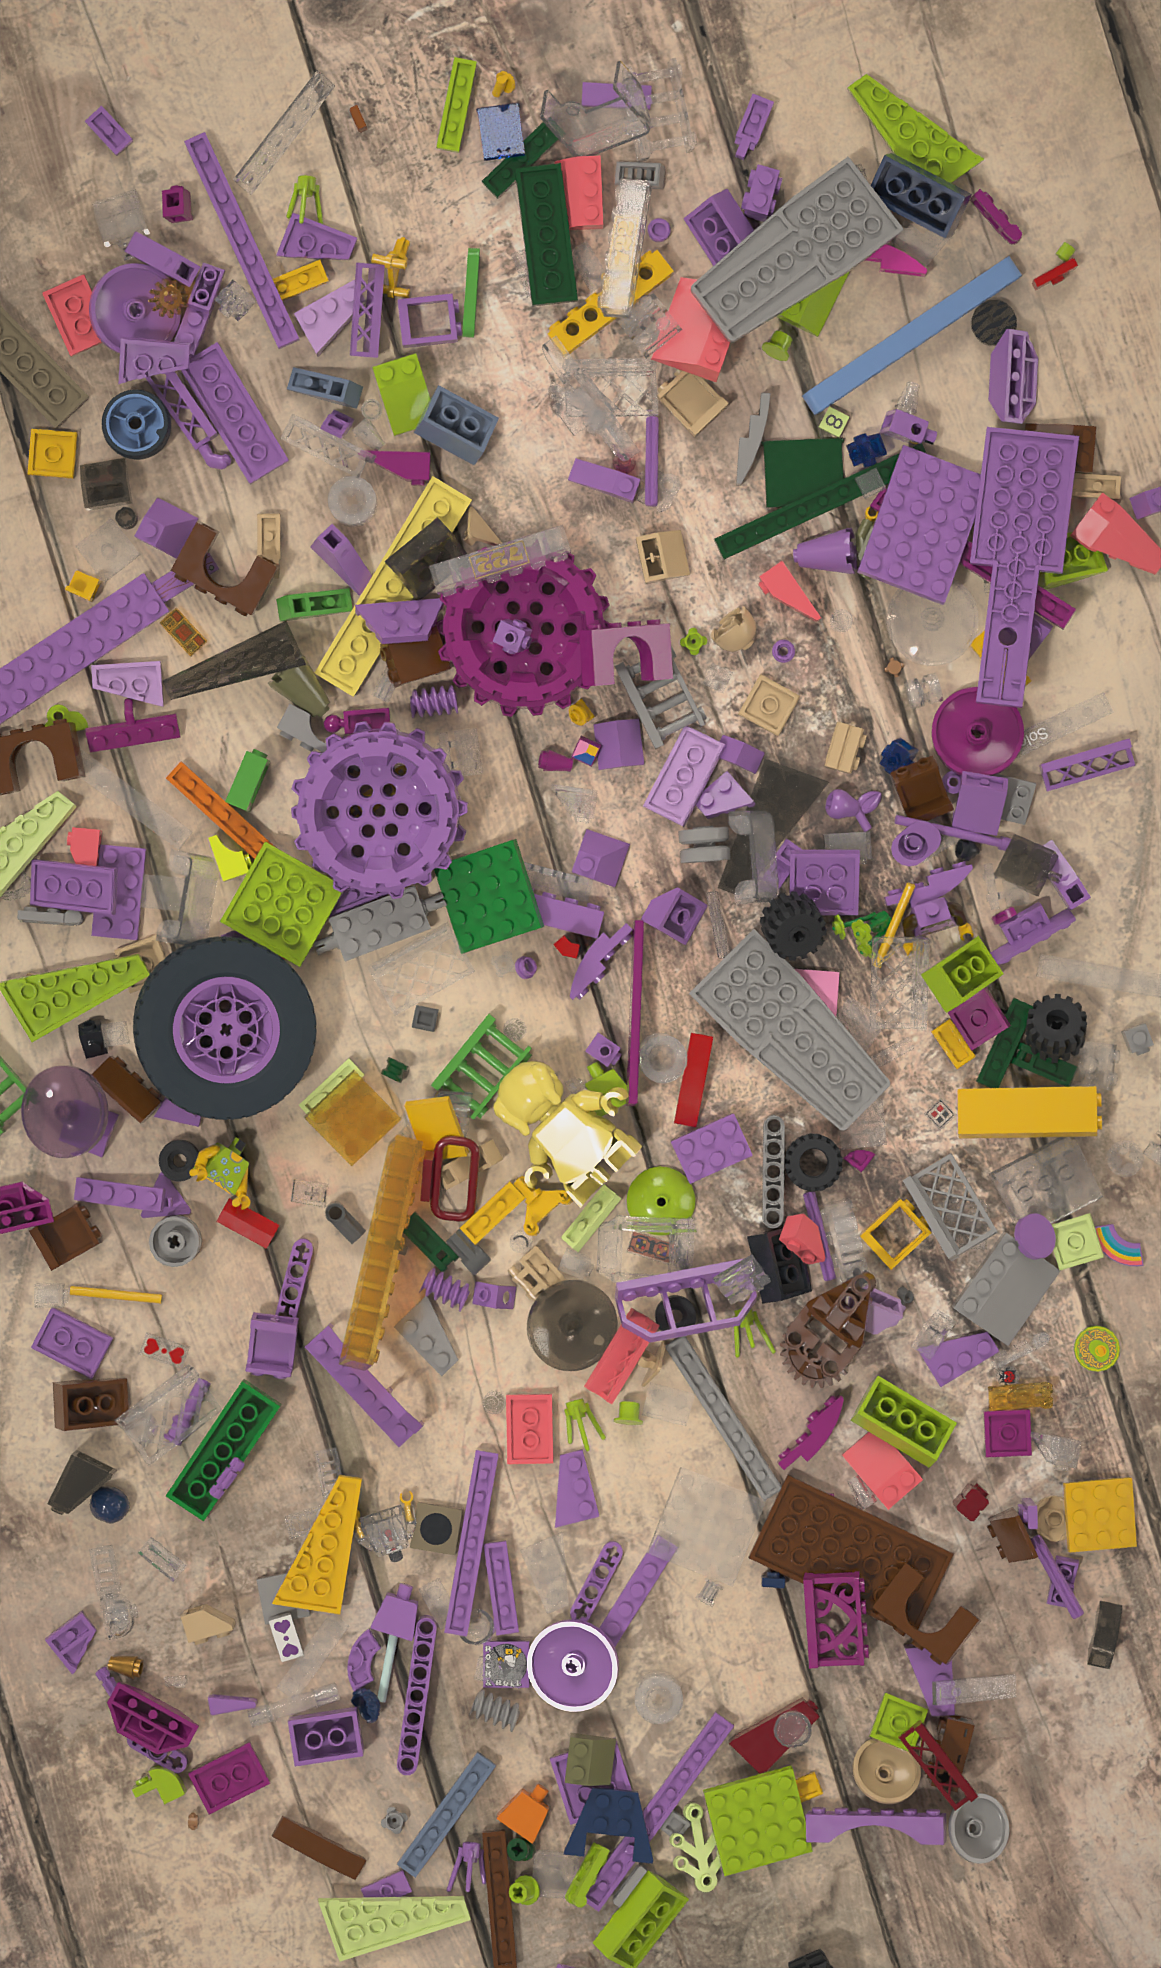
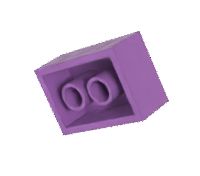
(711, 1148)
(326, 1736)

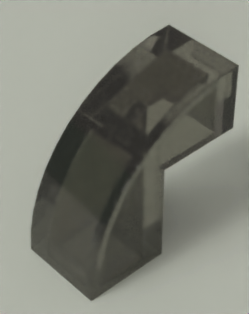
(1105, 1635)

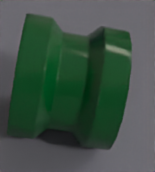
(394, 1069)
(526, 1848)

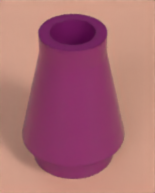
(554, 761)

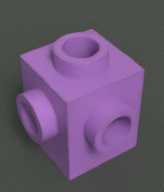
(513, 636)

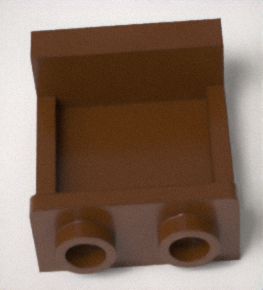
(414, 659)
(921, 790)
(66, 1236)

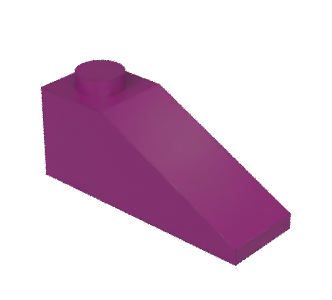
(409, 466)

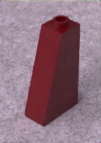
(758, 1742)

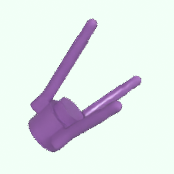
(470, 1852)

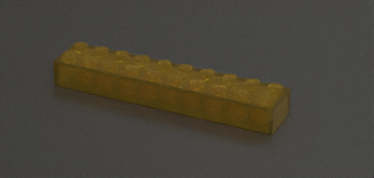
(381, 1253)

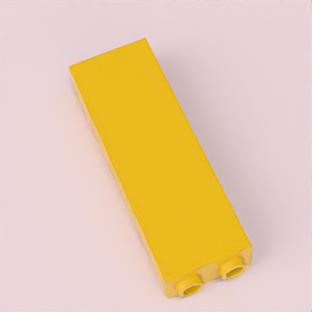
(1028, 1112)

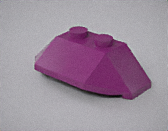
(22, 1208)
(149, 1720)

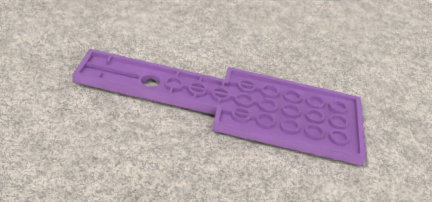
(1019, 534)

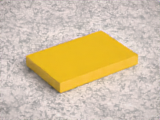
(433, 1120)

